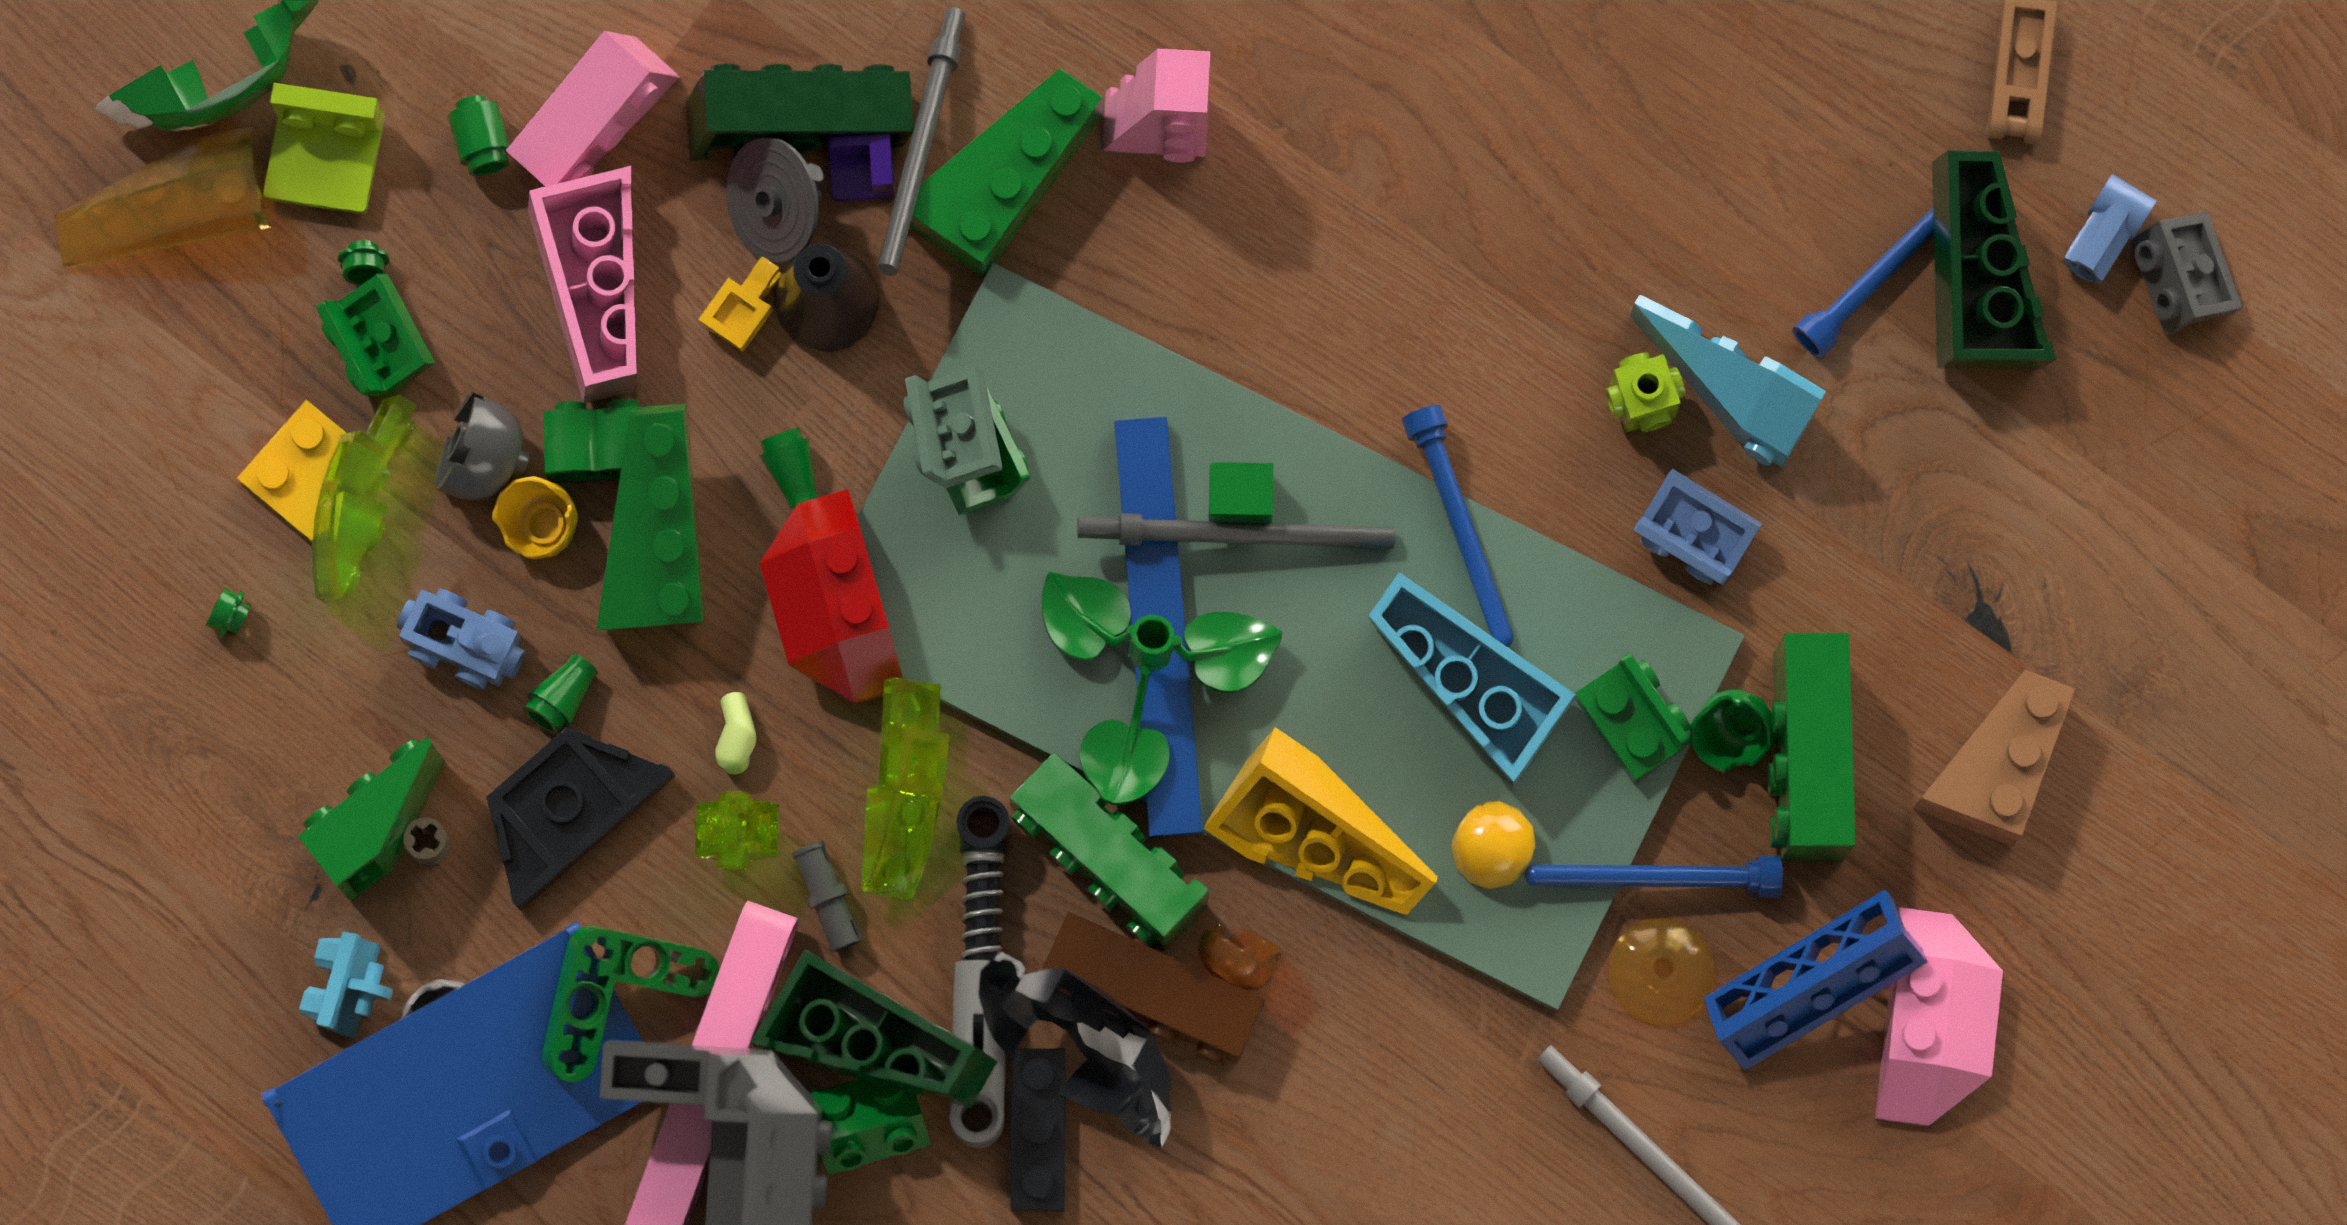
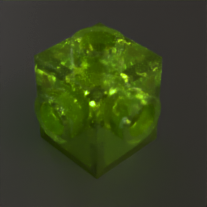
(736, 830)

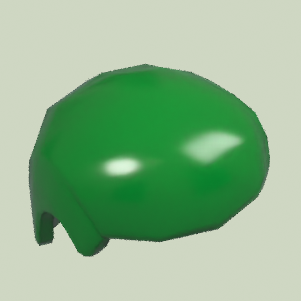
(1732, 730)

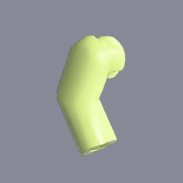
(737, 736)

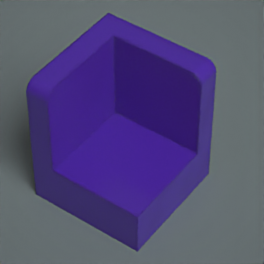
(861, 167)

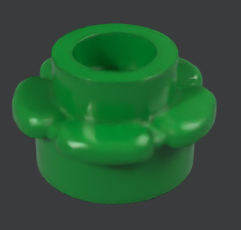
(362, 261)
(228, 612)

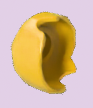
(535, 517)
(1493, 845)

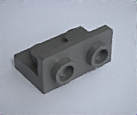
(2185, 272)

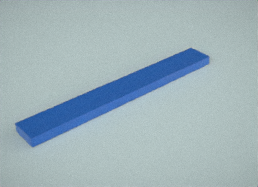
(1157, 590)

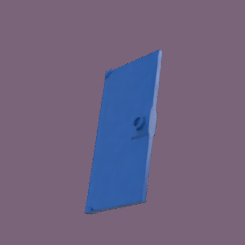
(447, 1096)

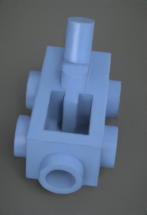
(475, 644)

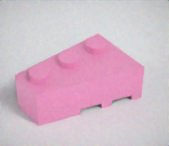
(1161, 107)
(592, 109)

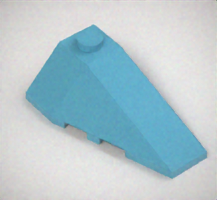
(1757, 403)

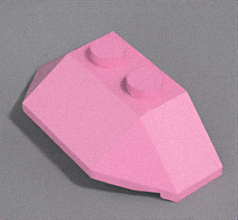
(1938, 1023)

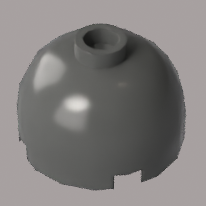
(481, 451)

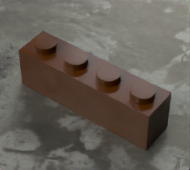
(1159, 989)

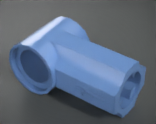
(2112, 221)

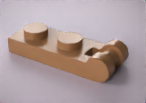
(2022, 69)

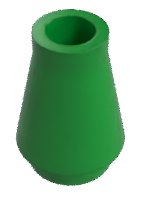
(790, 465)
(560, 695)

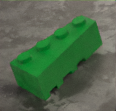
(1108, 853)

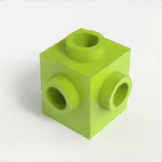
(1641, 409)

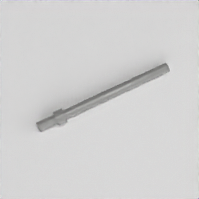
(1583, 1090)

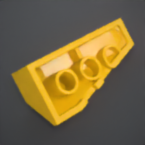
(1305, 817)

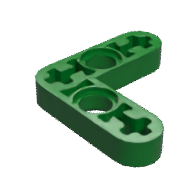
(612, 967)

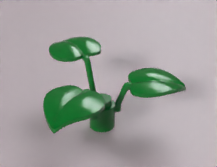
(1089, 613)

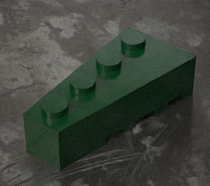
(796, 106)
(1981, 269)
(858, 1032)

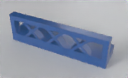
(1815, 988)

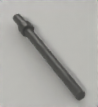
(943, 60)
(1132, 529)

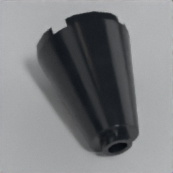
(826, 299)

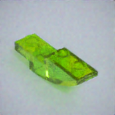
(345, 514)
(909, 791)

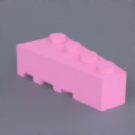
(589, 265)

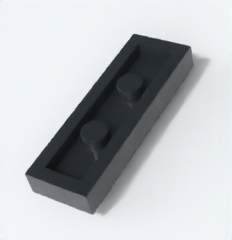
(1038, 1130)

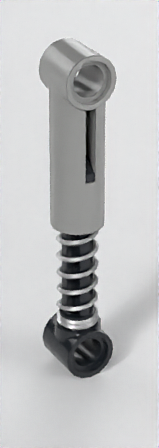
(982, 863)

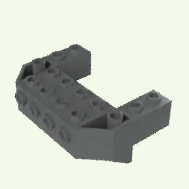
(762, 1124)

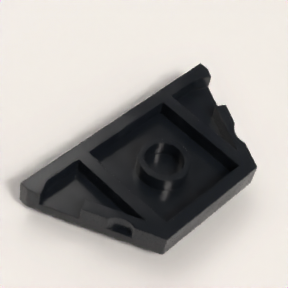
(566, 806)

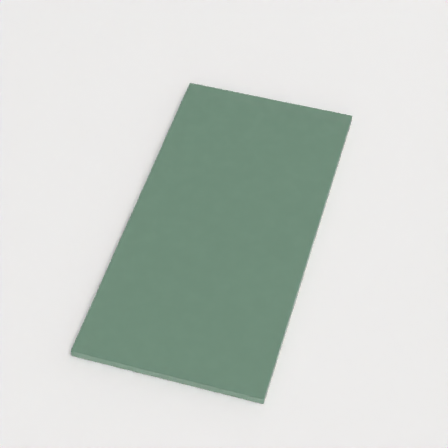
(970, 618)

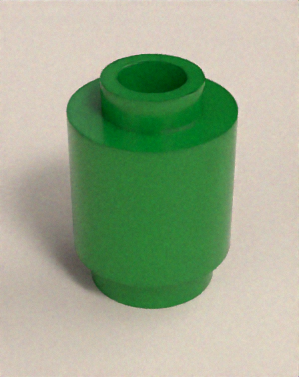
(479, 135)

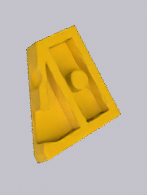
(293, 467)

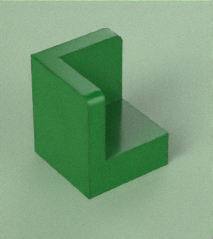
(1241, 492)

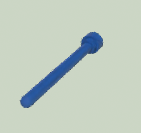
(1819, 330)
(1427, 430)
(1759, 876)

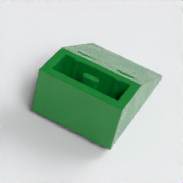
(365, 832)

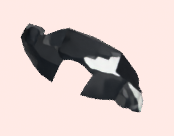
(1123, 1061)

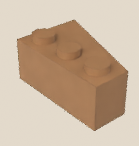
(2002, 764)

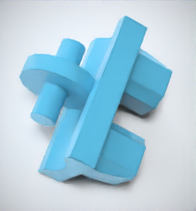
(351, 984)

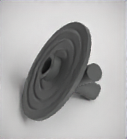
(773, 199)

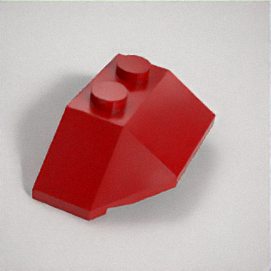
(830, 600)

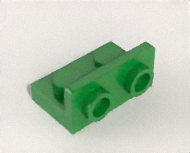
(1634, 717)

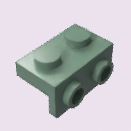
(952, 427)

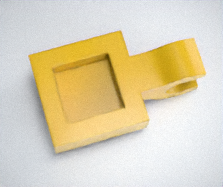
(739, 310)

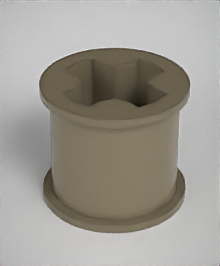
(426, 856)

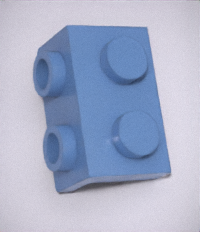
(1696, 529)

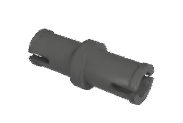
(827, 896)

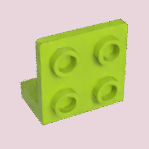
(323, 148)

